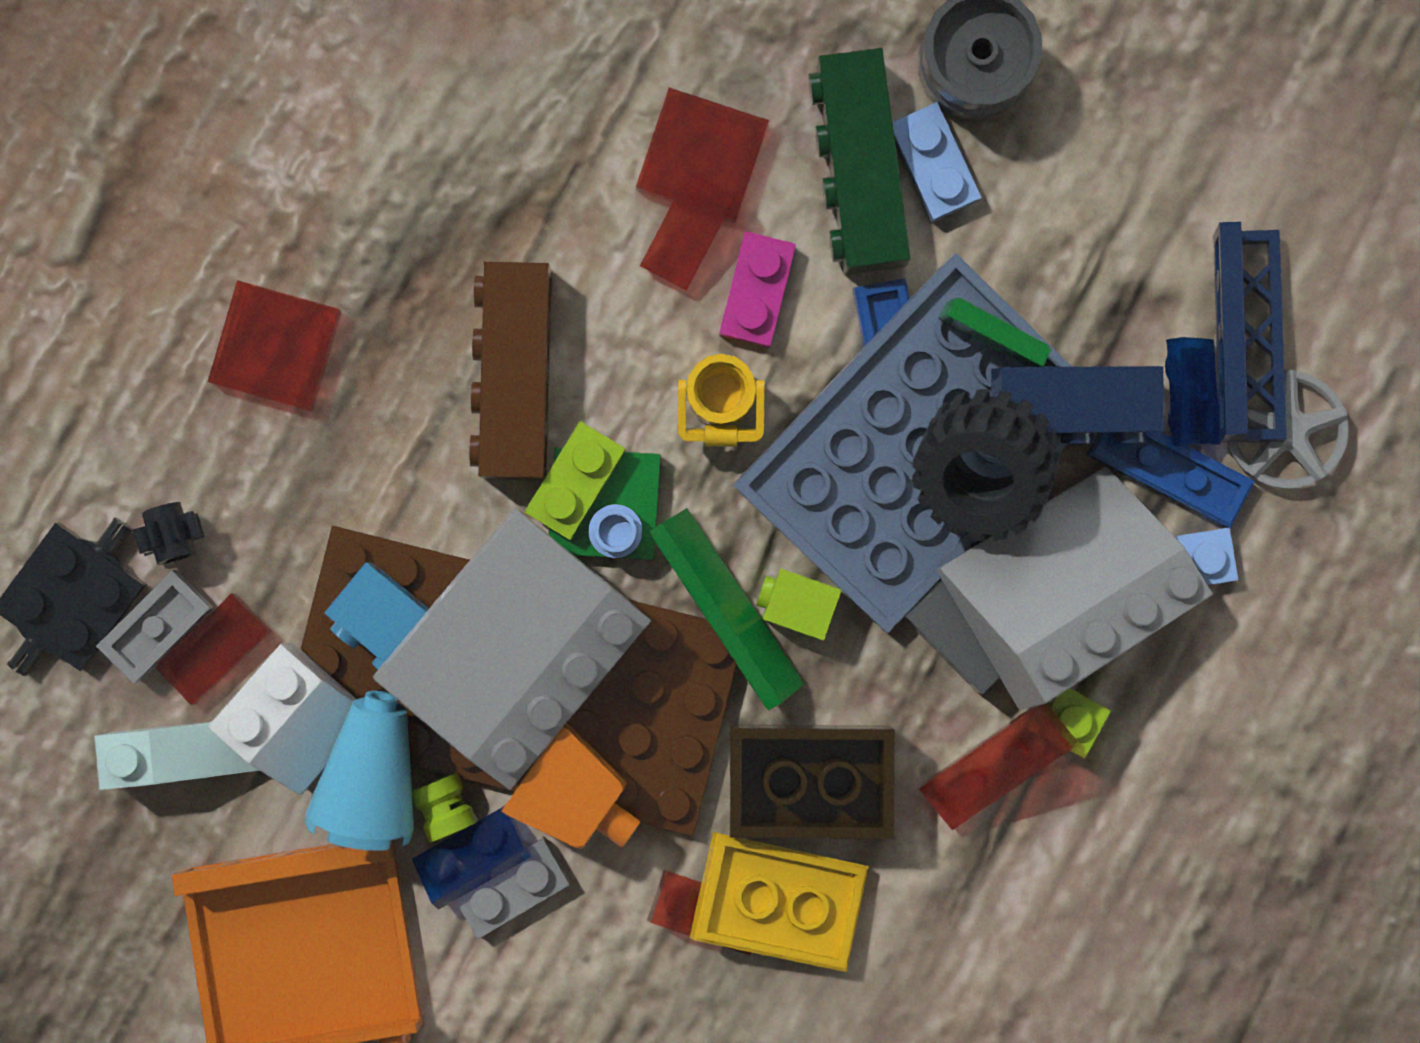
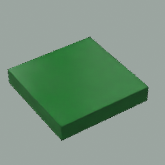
(631, 485)

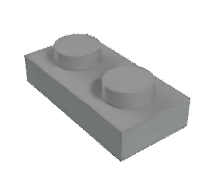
(155, 627)
(514, 890)

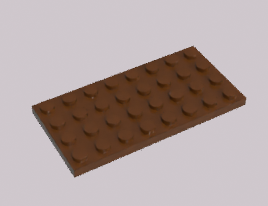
(647, 717)

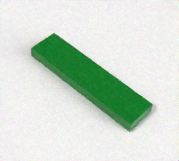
(727, 608)

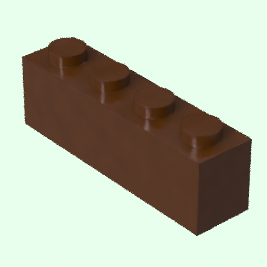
(513, 371)

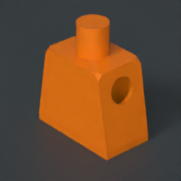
(572, 794)

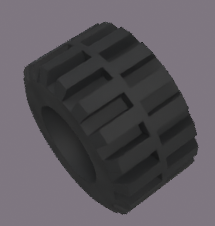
(976, 501)

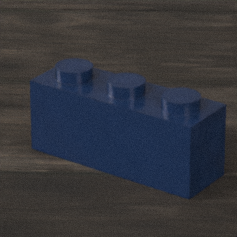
(1089, 399)

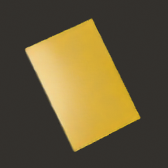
(779, 902)

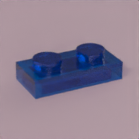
(1192, 391)
(471, 858)

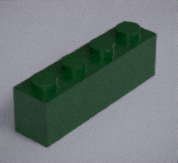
(861, 161)

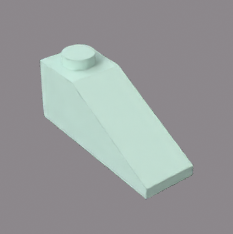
(164, 756)

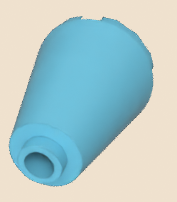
(367, 778)

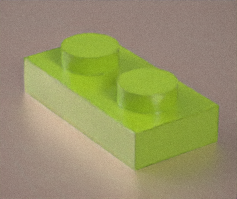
(575, 480)

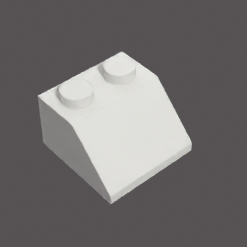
(286, 718)

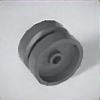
(975, 86)

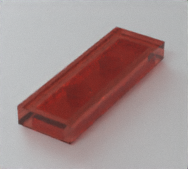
(998, 765)

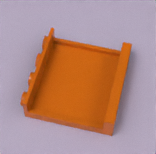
(302, 947)

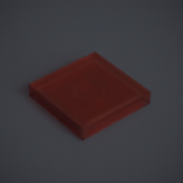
(704, 139)
(274, 346)

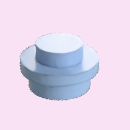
(615, 531)

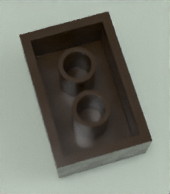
(812, 781)

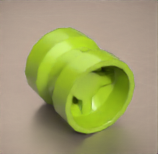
(443, 807)

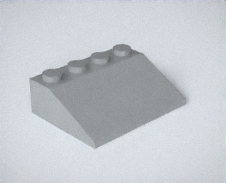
(1072, 588)
(511, 648)

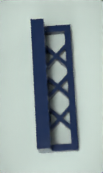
(1231, 333)

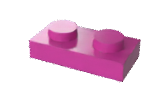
(757, 289)

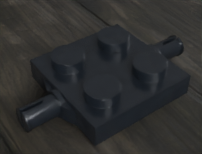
(69, 596)

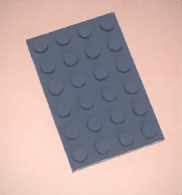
(845, 463)

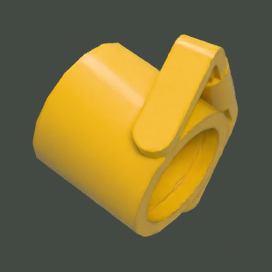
(721, 396)

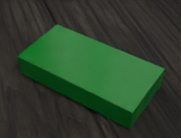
(995, 332)

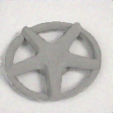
(1298, 429)

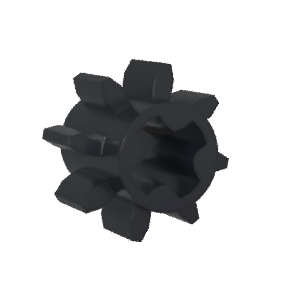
(168, 533)

